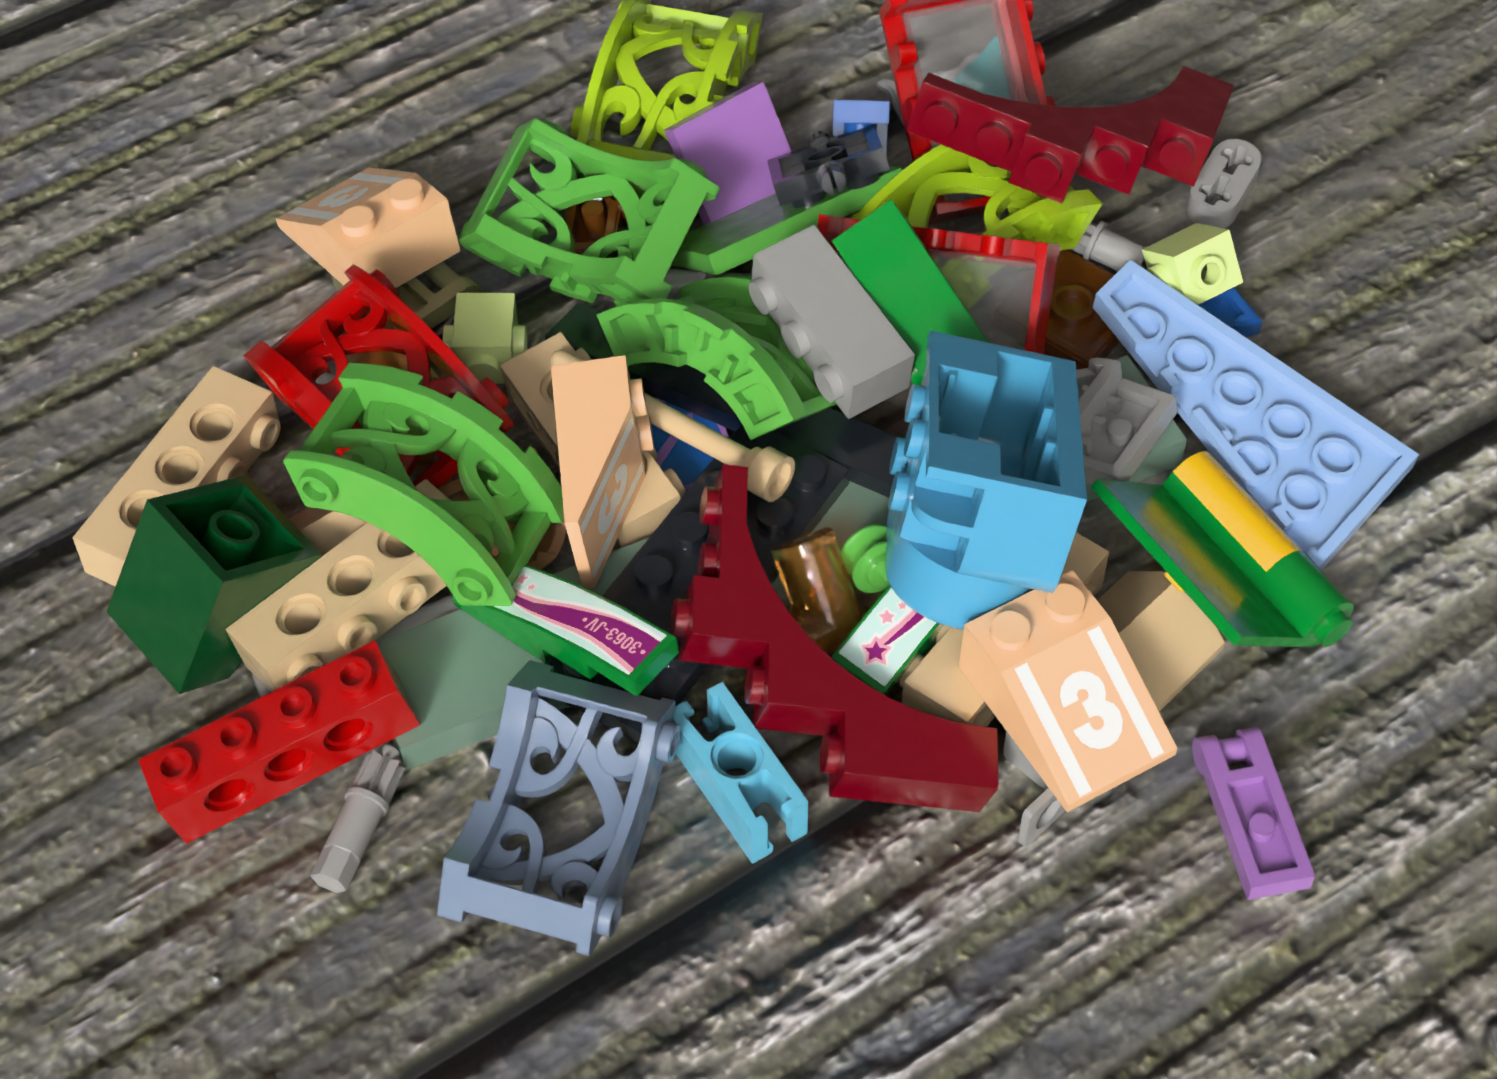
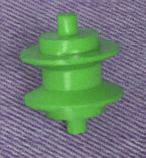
(865, 558)

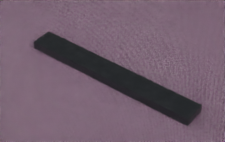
(829, 432)

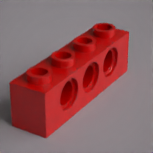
(278, 742)

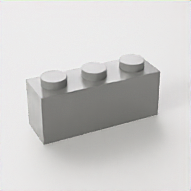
(830, 322)

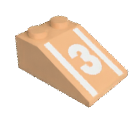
(375, 222)
(601, 457)
(1066, 691)

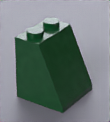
(198, 569)

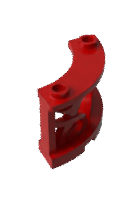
(302, 354)

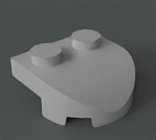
(1118, 420)

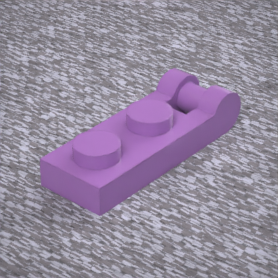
(1253, 813)

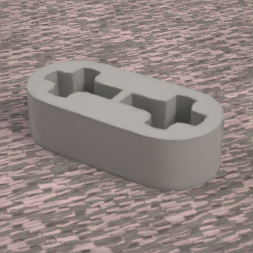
(1215, 180)

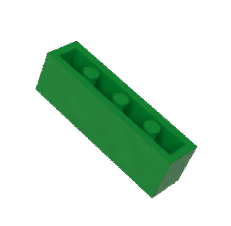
(905, 281)

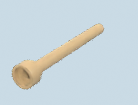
(767, 468)

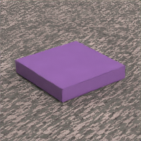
(733, 147)

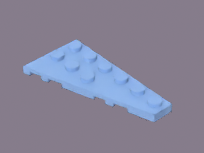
(1271, 428)

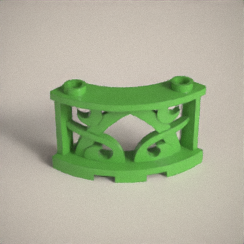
(643, 250)
(726, 339)
(374, 487)

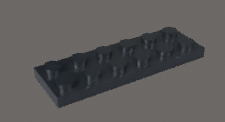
(671, 556)

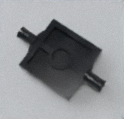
(828, 164)

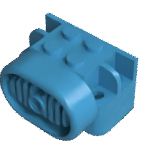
(984, 480)

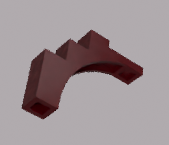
(1054, 143)
(869, 740)

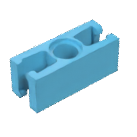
(737, 796)

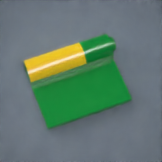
(1230, 556)

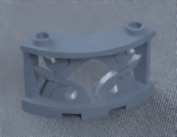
(478, 866)

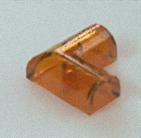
(819, 588)

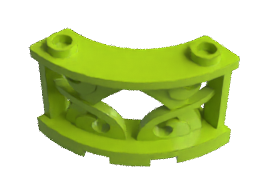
(640, 28)
(951, 172)

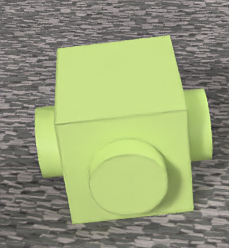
(1195, 262)
(486, 333)

